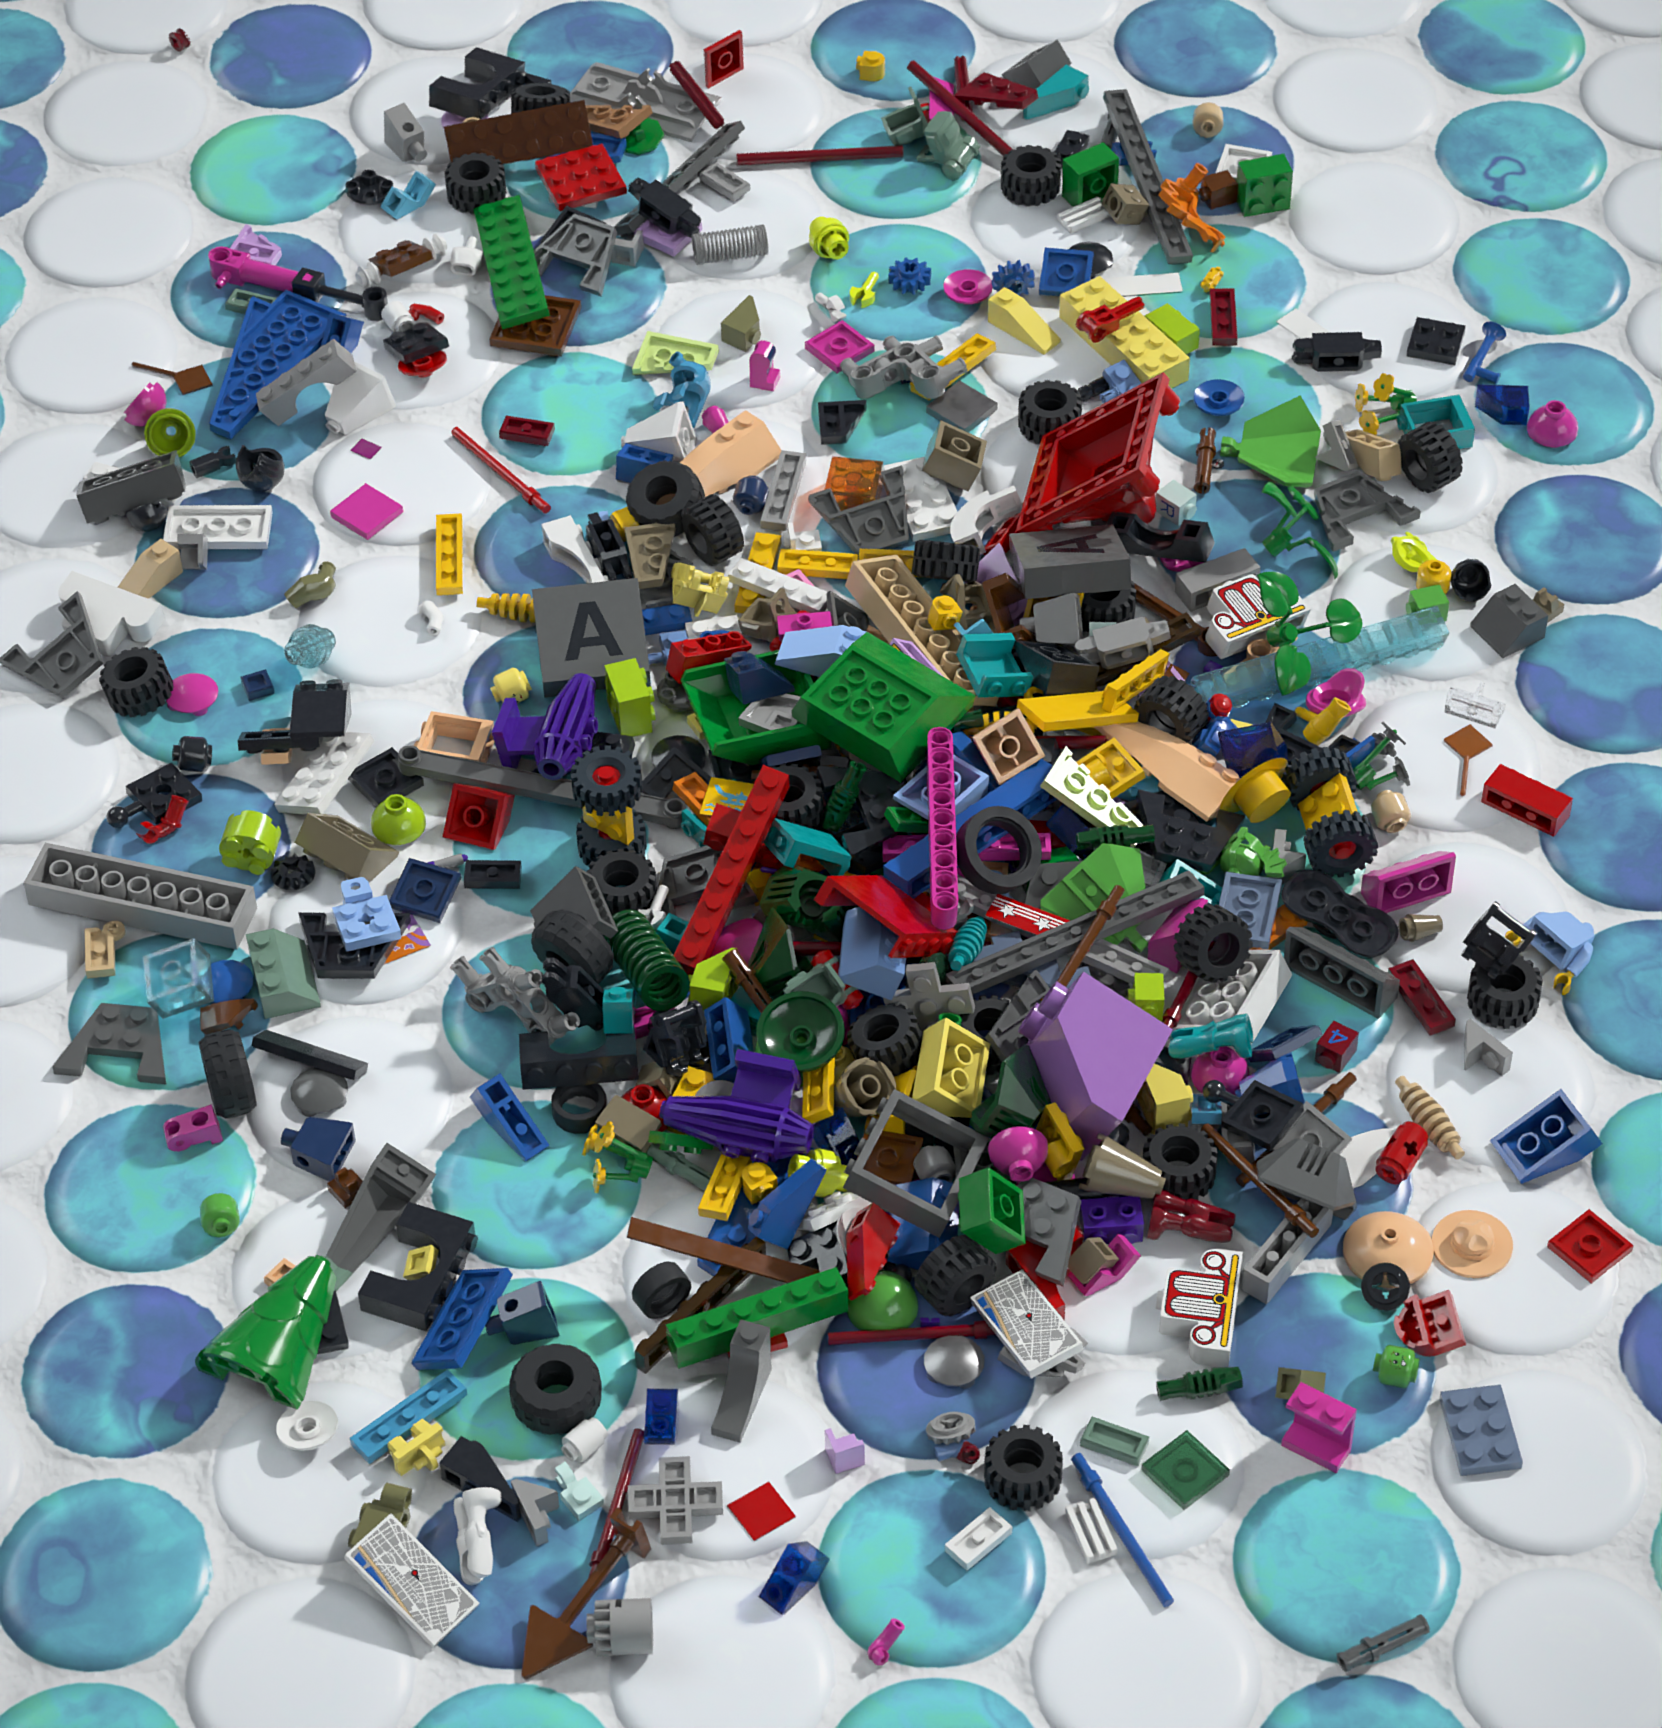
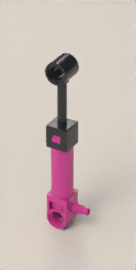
(237, 268)

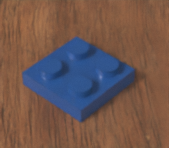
(1064, 270)

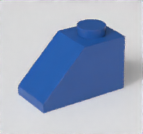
(343, 330)

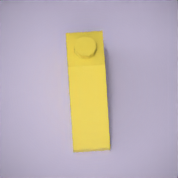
(1021, 321)

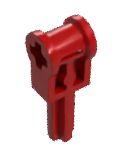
(1105, 320)

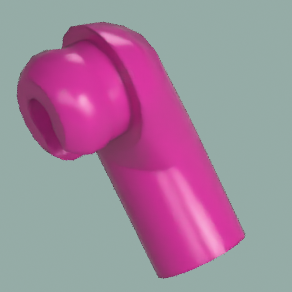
(879, 1648)

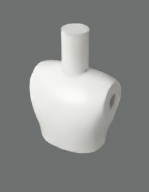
(466, 259)

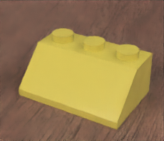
(951, 1069)

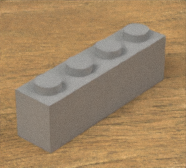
(1283, 1253)

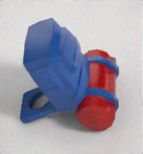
(1219, 711)

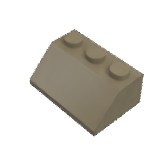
(344, 846)

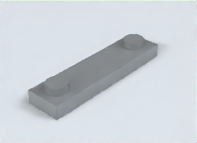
(783, 490)

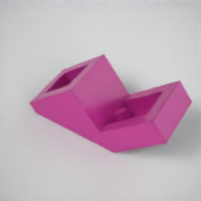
(1127, 1258)

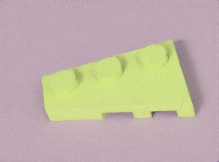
(658, 349)

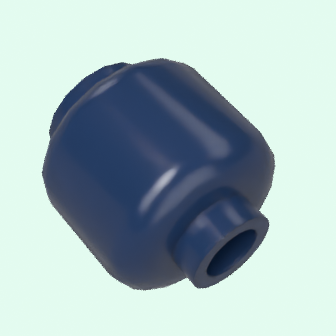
(750, 495)

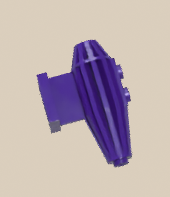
(552, 738)
(755, 1116)

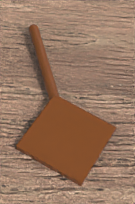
(1467, 743)

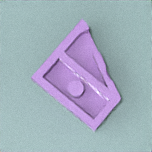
(257, 246)

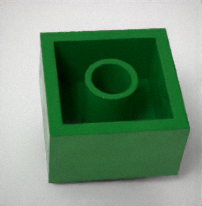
(1089, 174)
(1264, 185)
(991, 1211)

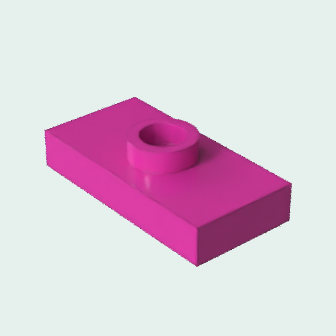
(804, 621)

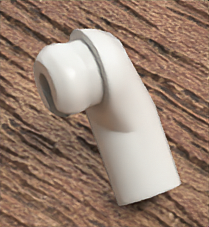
(429, 610)

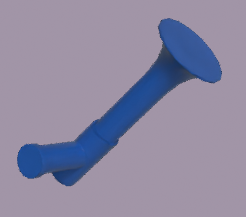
(1492, 332)

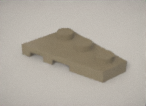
(649, 552)

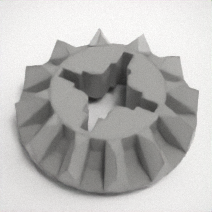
(950, 1428)

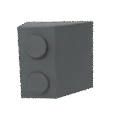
(1038, 65)
(1510, 621)

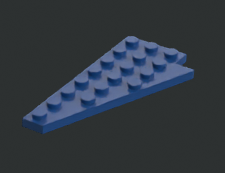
(268, 345)

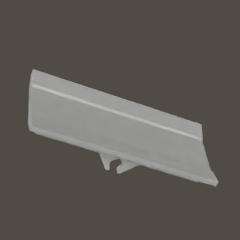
(668, 101)

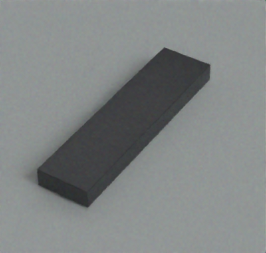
(309, 1054)

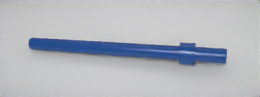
(1093, 1484)

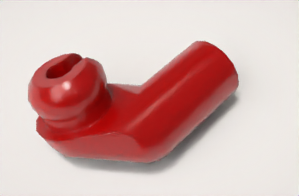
(426, 311)

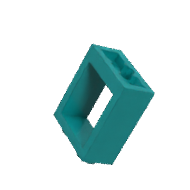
(1439, 409)

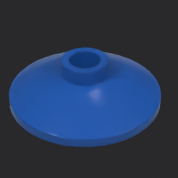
(1219, 397)

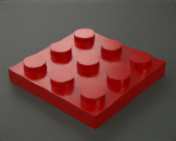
(580, 177)

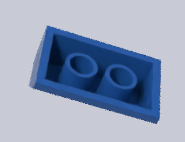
(913, 1242)

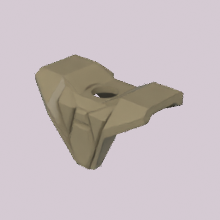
(969, 593)

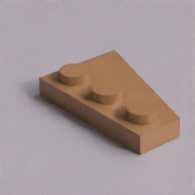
(616, 121)

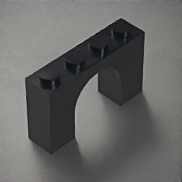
(498, 78)
(548, 1068)
(420, 1300)

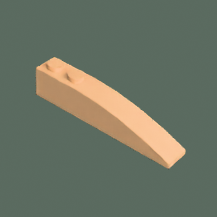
(730, 454)
(1182, 769)

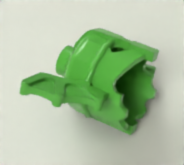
(1249, 858)

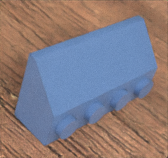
(865, 955)

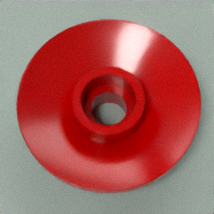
(425, 366)

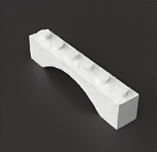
(567, 545)

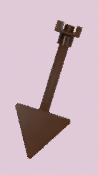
(551, 1638)

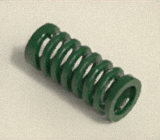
(648, 962)

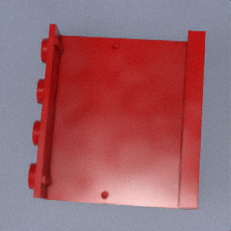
(891, 908)

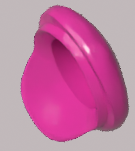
(1344, 685)
(739, 935)

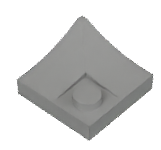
(769, 713)

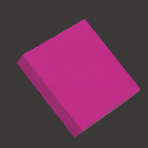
(838, 344)
(366, 511)

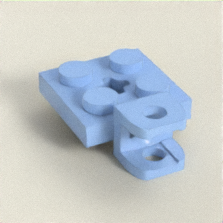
(362, 907)

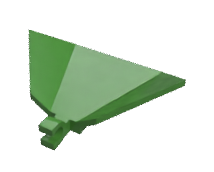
(1279, 444)
(1093, 882)

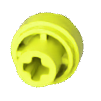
(828, 238)
(834, 1177)

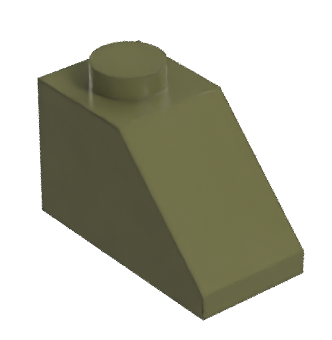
(742, 326)

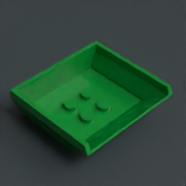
(881, 705)
(720, 711)

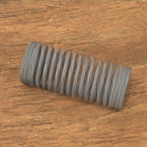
(760, 243)

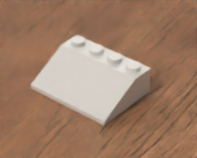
(1250, 992)

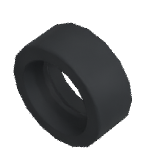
(577, 1122)
(661, 1289)

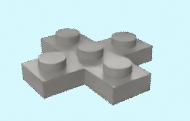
(929, 998)
(675, 1500)

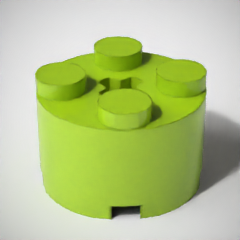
(249, 842)

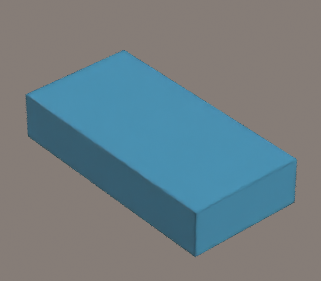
(1204, 1111)

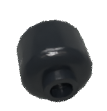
(192, 754)

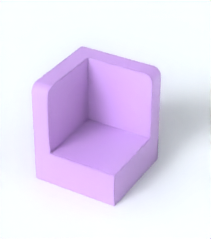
(844, 1452)

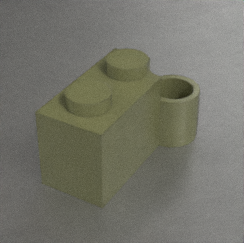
(393, 1501)

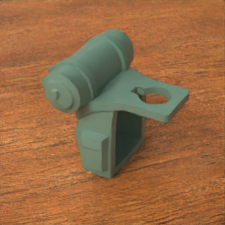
(948, 145)

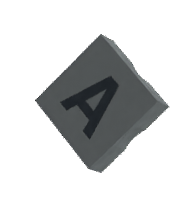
(1070, 561)
(588, 628)

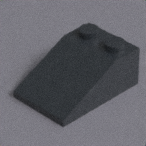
(1057, 668)
(320, 709)

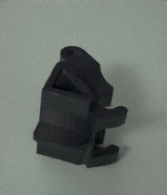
(1491, 948)
(681, 1045)

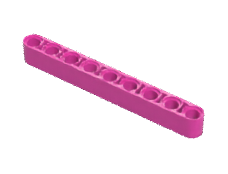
(942, 828)

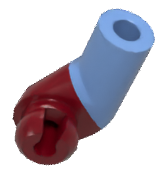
(963, 1451)

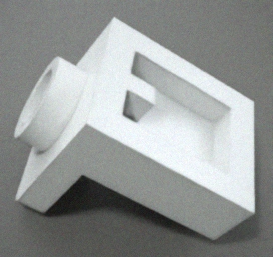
(802, 540)

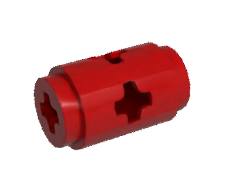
(1401, 1152)

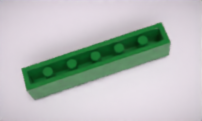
(778, 1308)

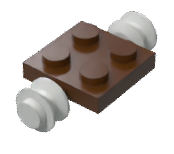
(400, 259)

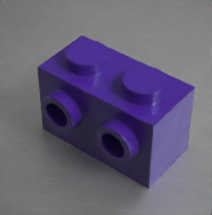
(1111, 1217)

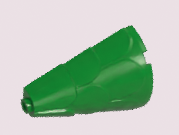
(277, 1334)

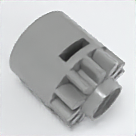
(621, 1627)

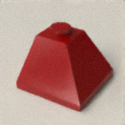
(723, 59)
(477, 815)

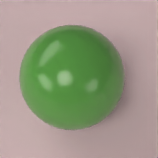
(888, 1305)

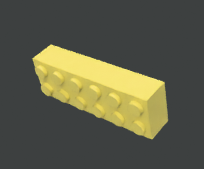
(1136, 341)

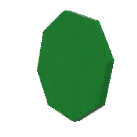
(644, 137)

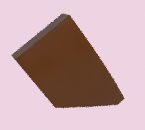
(225, 1015)

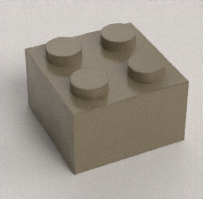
(954, 456)

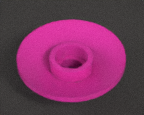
(968, 286)

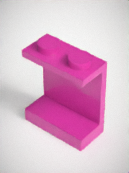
(1320, 1427)

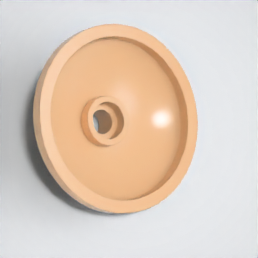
(1368, 1245)

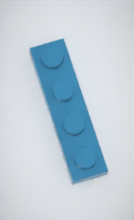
(423, 1404)

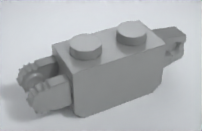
(1123, 642)

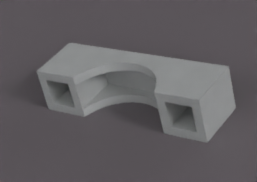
(326, 365)

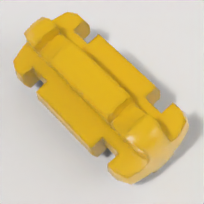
(1211, 279)

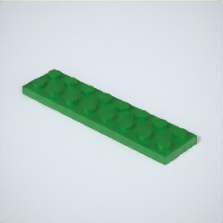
(511, 262)

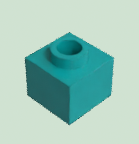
(672, 931)

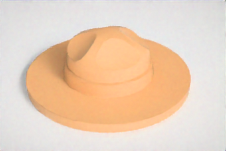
(1472, 1244)

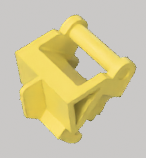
(690, 593)

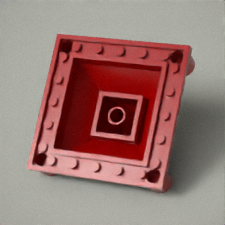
(1099, 462)

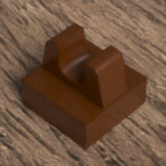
(345, 1186)

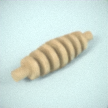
(1431, 1116)

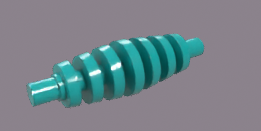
(967, 943)

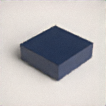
(257, 685)

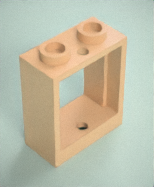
(458, 727)

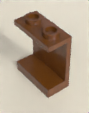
(1000, 593)

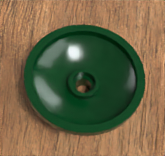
(804, 1016)

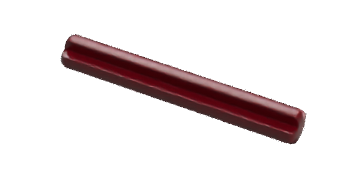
(962, 77)
(696, 95)

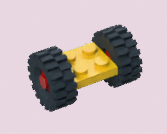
(606, 789)
(1336, 833)

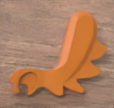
(1182, 203)

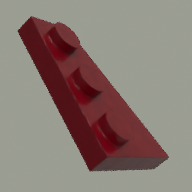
(997, 90)

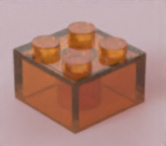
(854, 481)

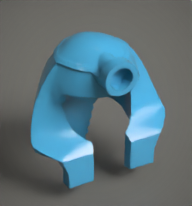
(690, 385)

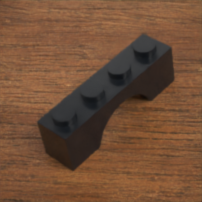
(1189, 542)

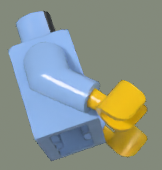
(1562, 941)

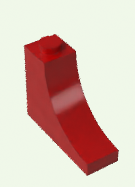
(1028, 1258)

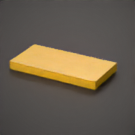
(1073, 711)

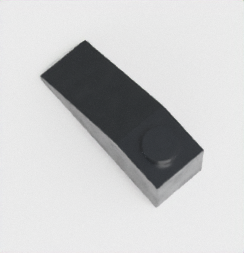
(471, 1467)

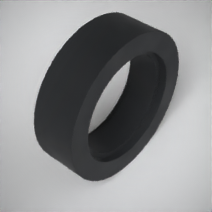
(1023, 833)

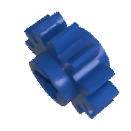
(909, 275)
(1014, 277)

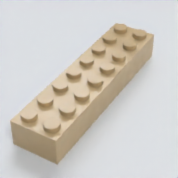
(901, 610)

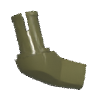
(312, 586)

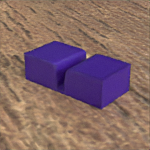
(934, 1322)

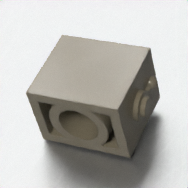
(1125, 204)

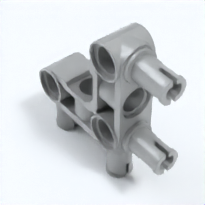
(902, 363)
(513, 989)

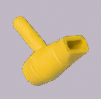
(1324, 723)

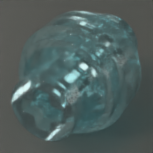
(310, 646)

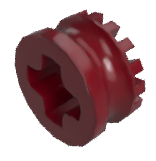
(179, 39)

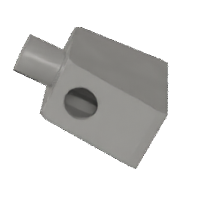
(404, 133)
(1056, 620)

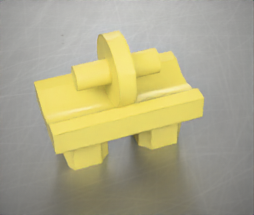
(420, 1451)

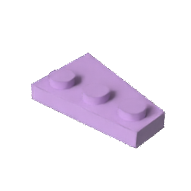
(995, 564)

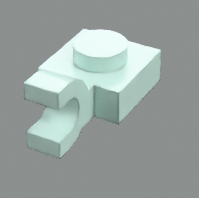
(579, 1495)

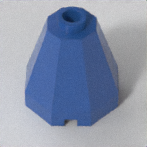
(1278, 1075)

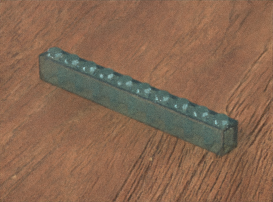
(1375, 645)

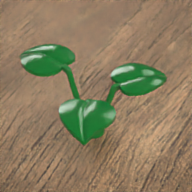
(1280, 536)
(1293, 667)

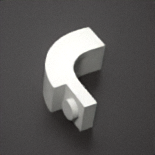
(981, 513)

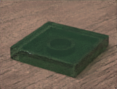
(1185, 1469)

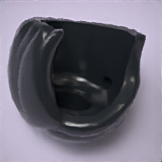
(259, 468)

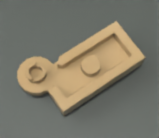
(101, 949)

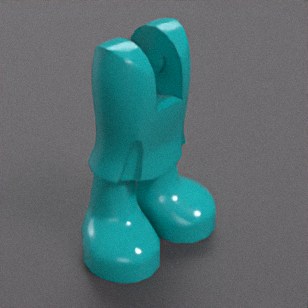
(1210, 1037)

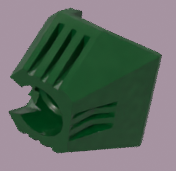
(793, 896)
(775, 956)
(1018, 1097)

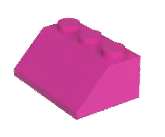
(1409, 881)

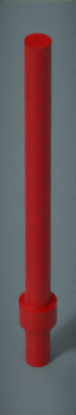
(529, 494)

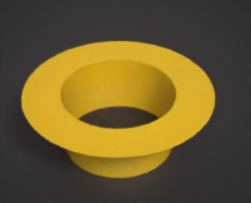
(1259, 791)

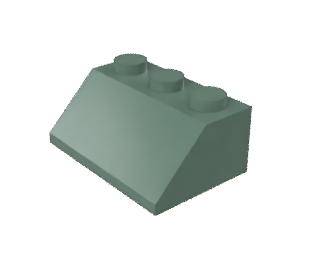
(282, 973)

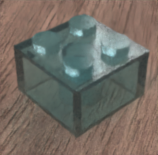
(178, 978)

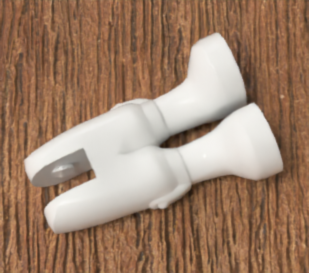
(473, 1535)

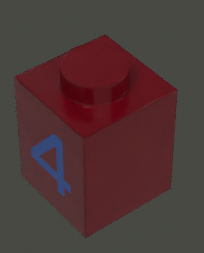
(1336, 1046)

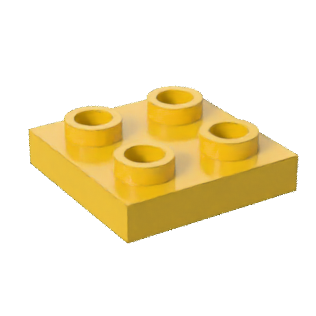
(1113, 767)
(1063, 1145)

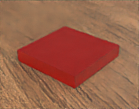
(1590, 1246)

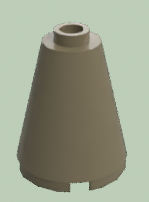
(863, 1087)
(1120, 1171)

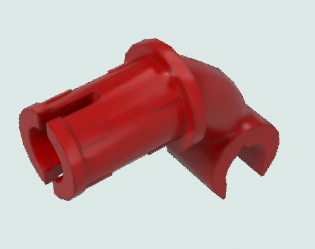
(169, 823)

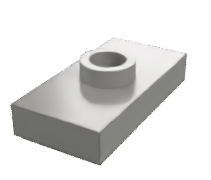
(725, 181)

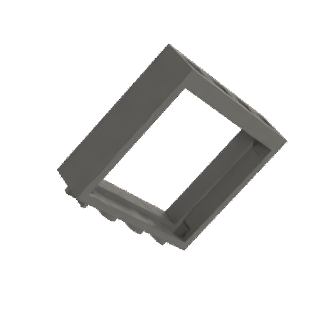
(894, 1198)

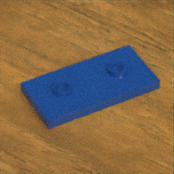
(461, 1319)

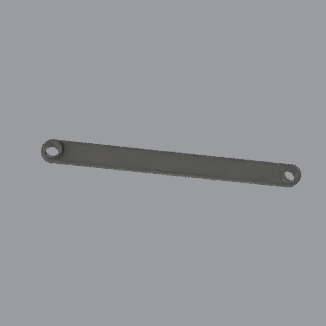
(522, 783)

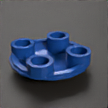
(230, 980)

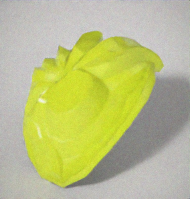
(1410, 552)

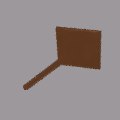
(187, 380)

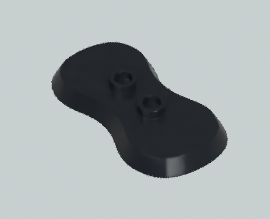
(1322, 901)

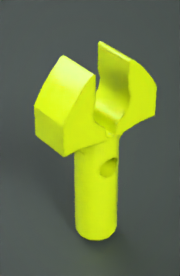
(869, 297)

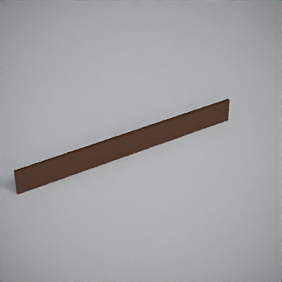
(718, 1252)

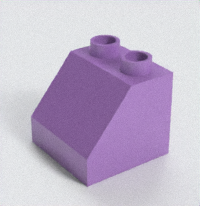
(1092, 1053)

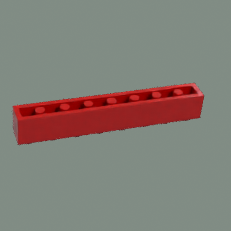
(732, 868)

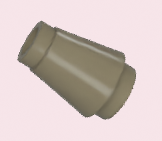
(1419, 926)

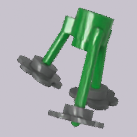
(1364, 772)

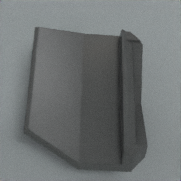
(1310, 1174)

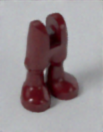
(1199, 1219)

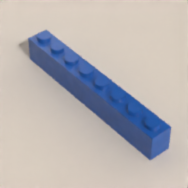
(1022, 793)

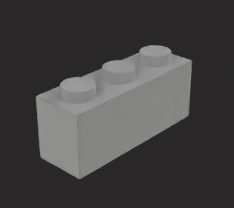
(1197, 583)

